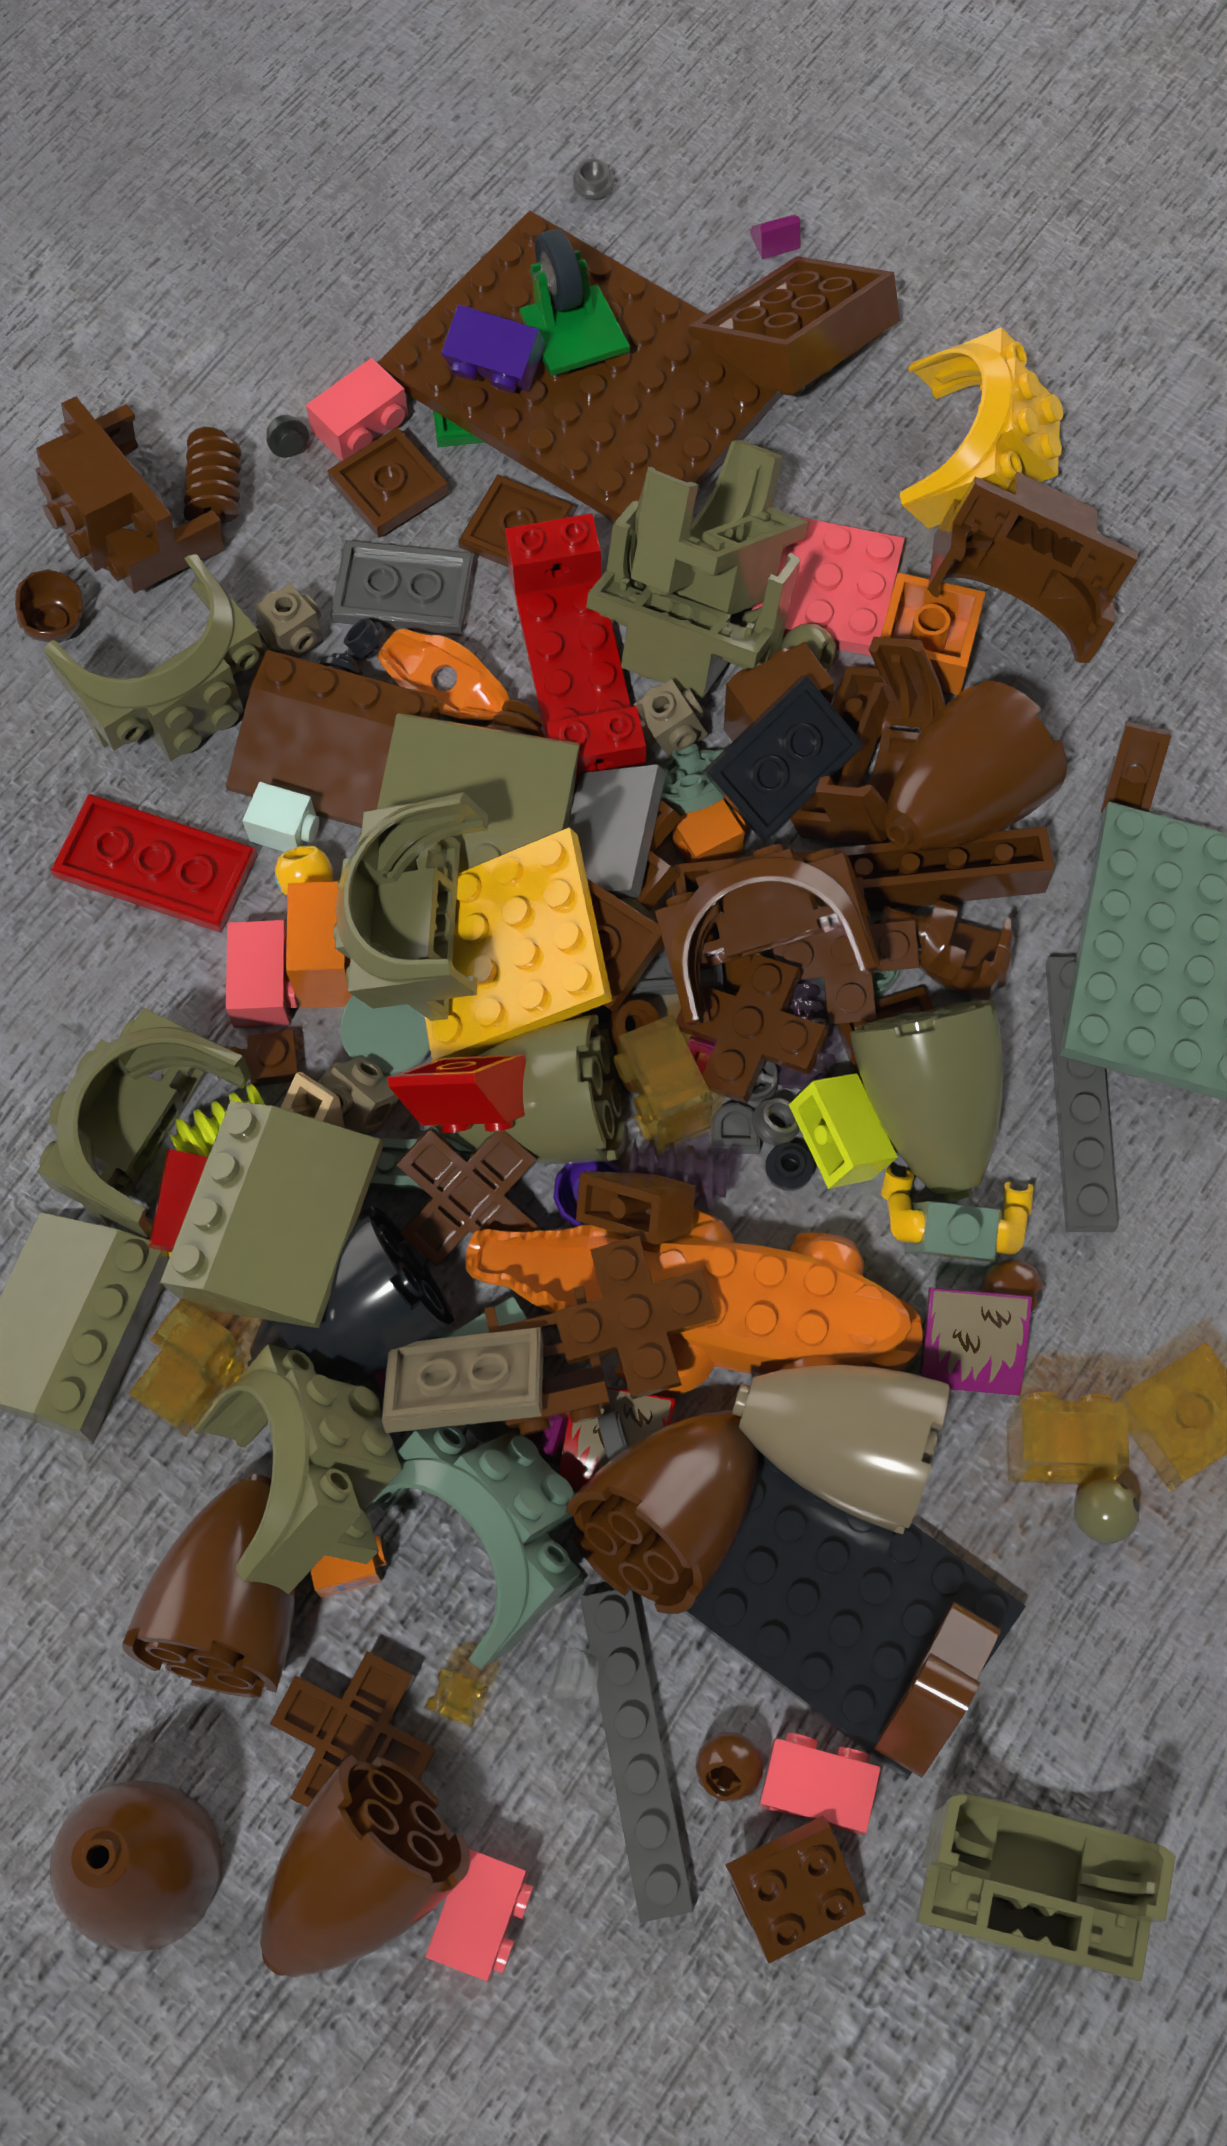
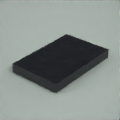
(782, 757)

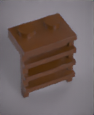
(570, 1395)

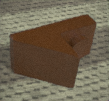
(1136, 766)

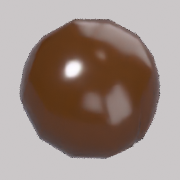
(48, 606)

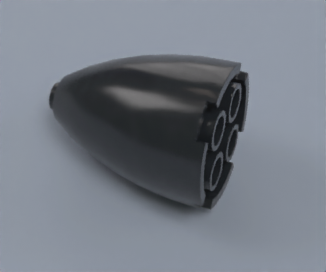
(375, 1305)

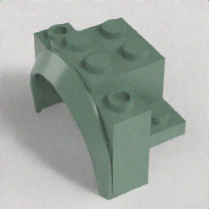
(515, 1510)

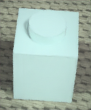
(280, 818)

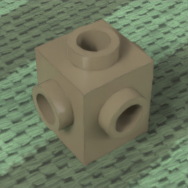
(288, 622)
(670, 718)
(362, 1094)

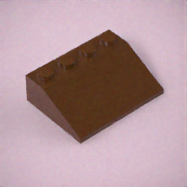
(800, 321)
(320, 734)

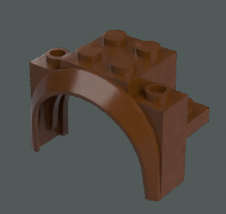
(98, 492)
(1037, 550)
(760, 909)

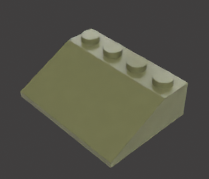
(512, 776)
(271, 1215)
(74, 1321)

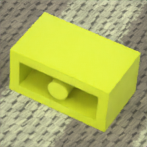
(842, 1130)

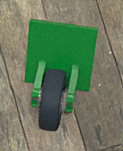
(568, 310)

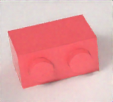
(357, 409)
(257, 975)
(819, 1783)
(478, 1917)

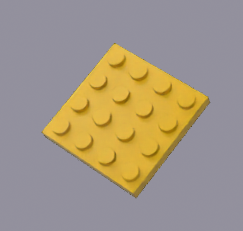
(530, 943)

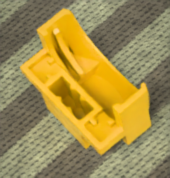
(1012, 430)

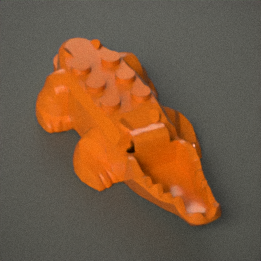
(768, 1302)

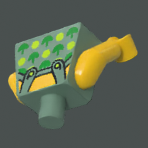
(956, 1229)

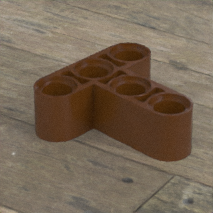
(939, 1690)

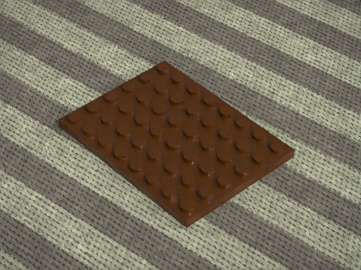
(602, 423)

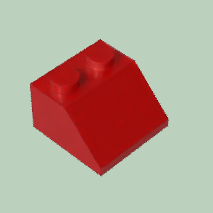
(464, 1092)

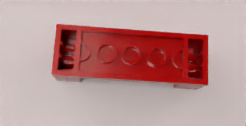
(571, 646)

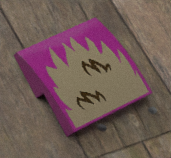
(976, 1340)

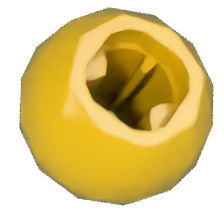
(302, 866)

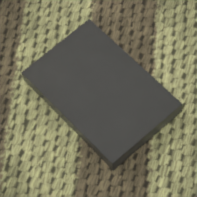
(403, 587)
(615, 825)

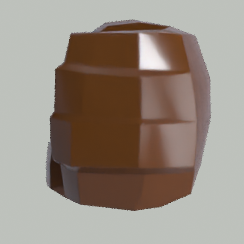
(959, 954)

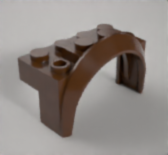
(871, 701)

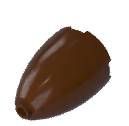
(974, 771)
(668, 1509)
(202, 1613)
(136, 1865)
(358, 1869)

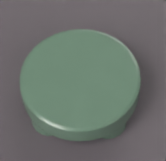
(685, 784)
(387, 1036)

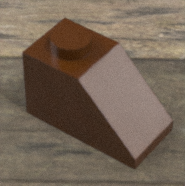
(636, 1204)

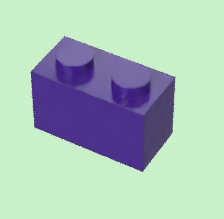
(493, 349)

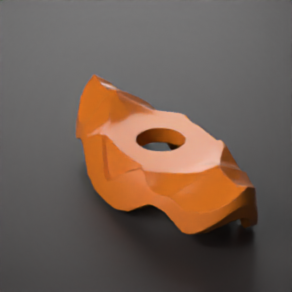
(415, 659)

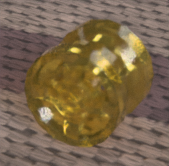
(456, 1697)

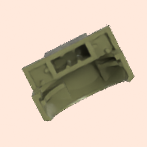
(729, 545)
(680, 637)
(182, 697)
(402, 922)
(121, 1116)
(325, 1468)
(1044, 1885)

